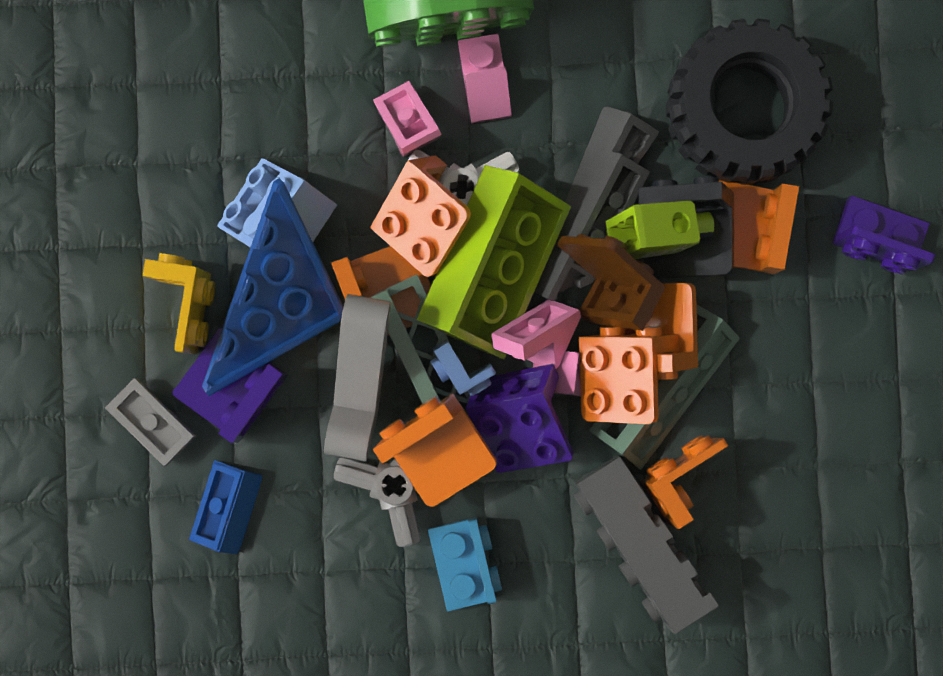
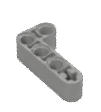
(358, 377)

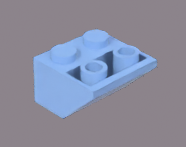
(244, 213)

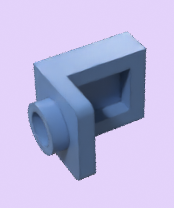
(449, 367)

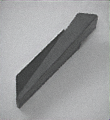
(601, 189)

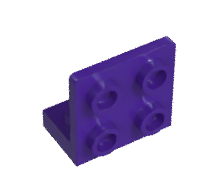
(882, 235)
(234, 406)
(520, 419)

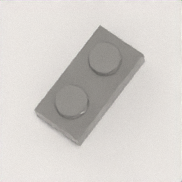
(150, 422)

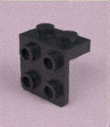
(713, 254)

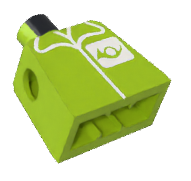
(660, 228)

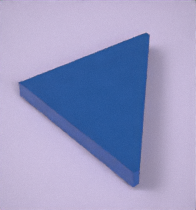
(279, 296)

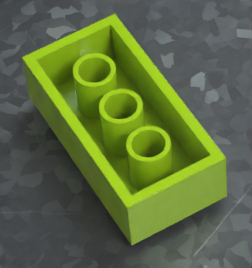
(495, 259)

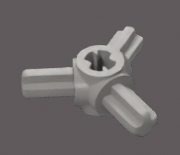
(399, 506)

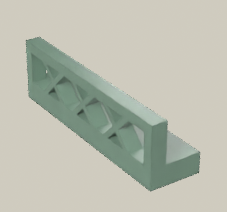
(405, 346)
(640, 441)

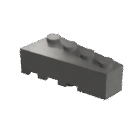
(644, 546)

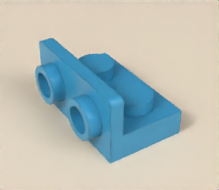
(463, 564)

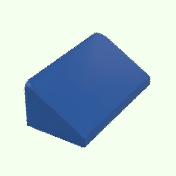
(225, 508)

